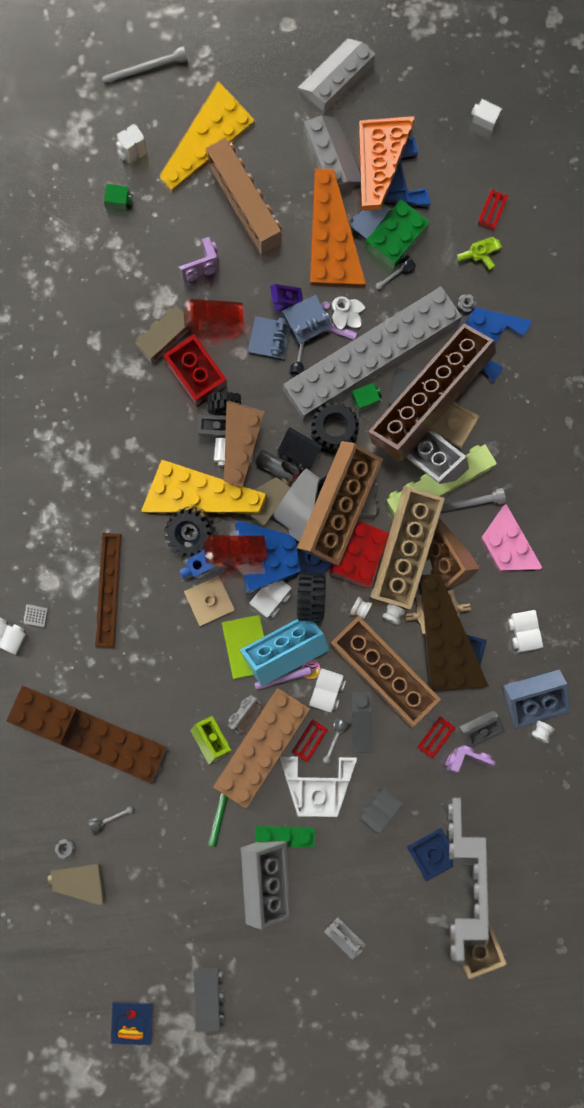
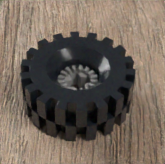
(179, 524)

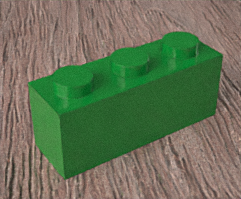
(294, 836)

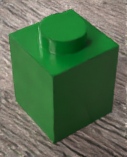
(117, 197)
(366, 397)

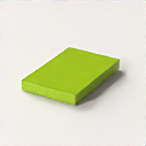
(238, 635)

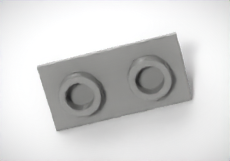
(249, 707)
(345, 938)

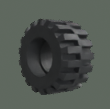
(334, 412)
(311, 597)

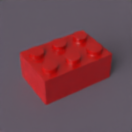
(195, 369)
(361, 555)

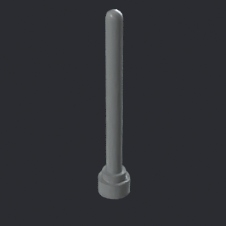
(178, 56)
(496, 497)

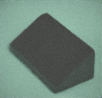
(482, 729)

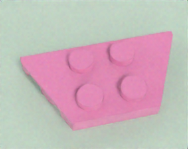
(508, 544)

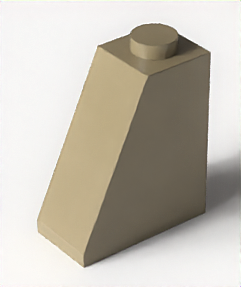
(275, 492)
(79, 882)

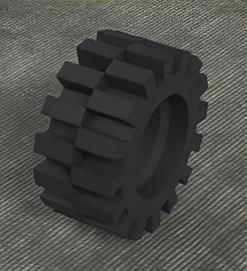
(218, 402)

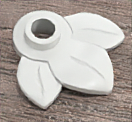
(349, 315)

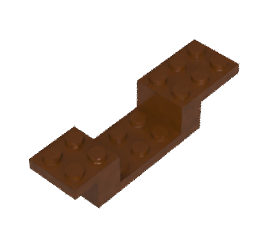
(86, 734)

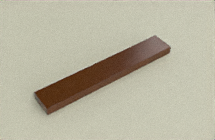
(108, 590)

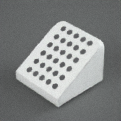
(35, 616)

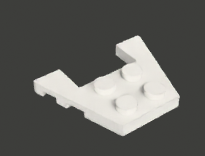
(317, 795)

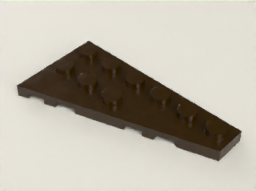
(449, 651)

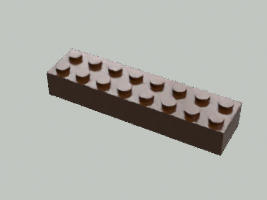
(432, 392)

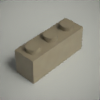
(162, 334)

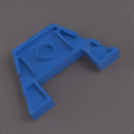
(398, 187)
(492, 325)
(281, 558)

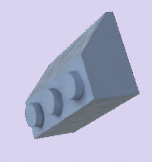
(537, 698)

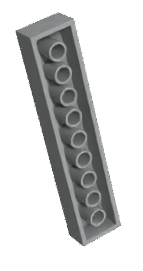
(372, 353)

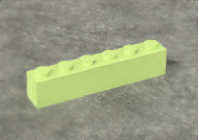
(479, 462)

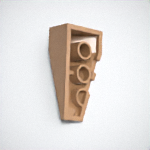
(450, 557)

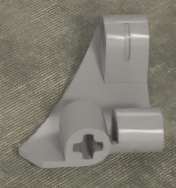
(298, 504)

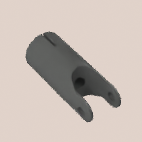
(276, 465)

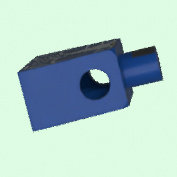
(192, 568)

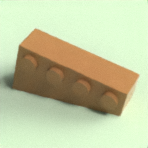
(241, 435)

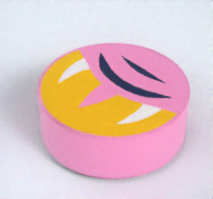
(315, 667)

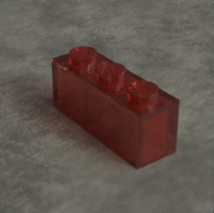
(213, 314)
(235, 550)

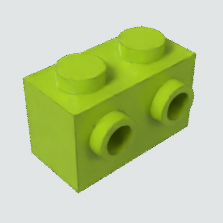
(210, 740)

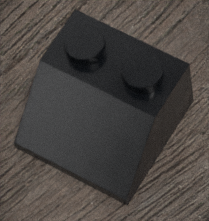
(299, 450)

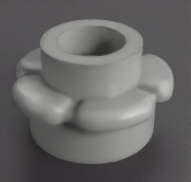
(466, 307)
(64, 854)

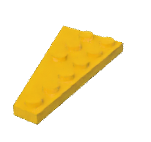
(217, 119)
(183, 487)

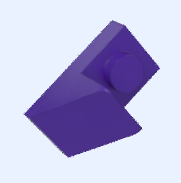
(285, 296)

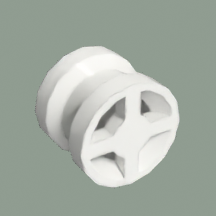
(361, 608)
(393, 614)
(543, 732)

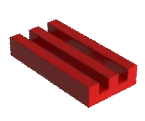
(498, 195)
(445, 724)
(301, 754)

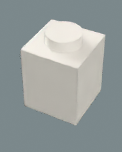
(486, 114)

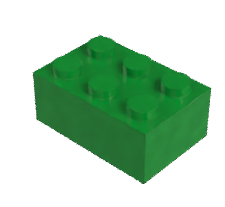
(396, 234)

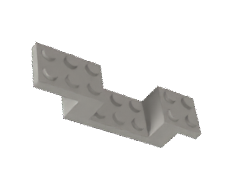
(468, 852)

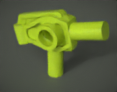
(481, 250)

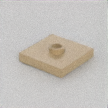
(456, 424)
(209, 601)

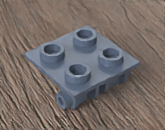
(307, 319)
(269, 337)

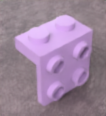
(202, 266)
(455, 760)

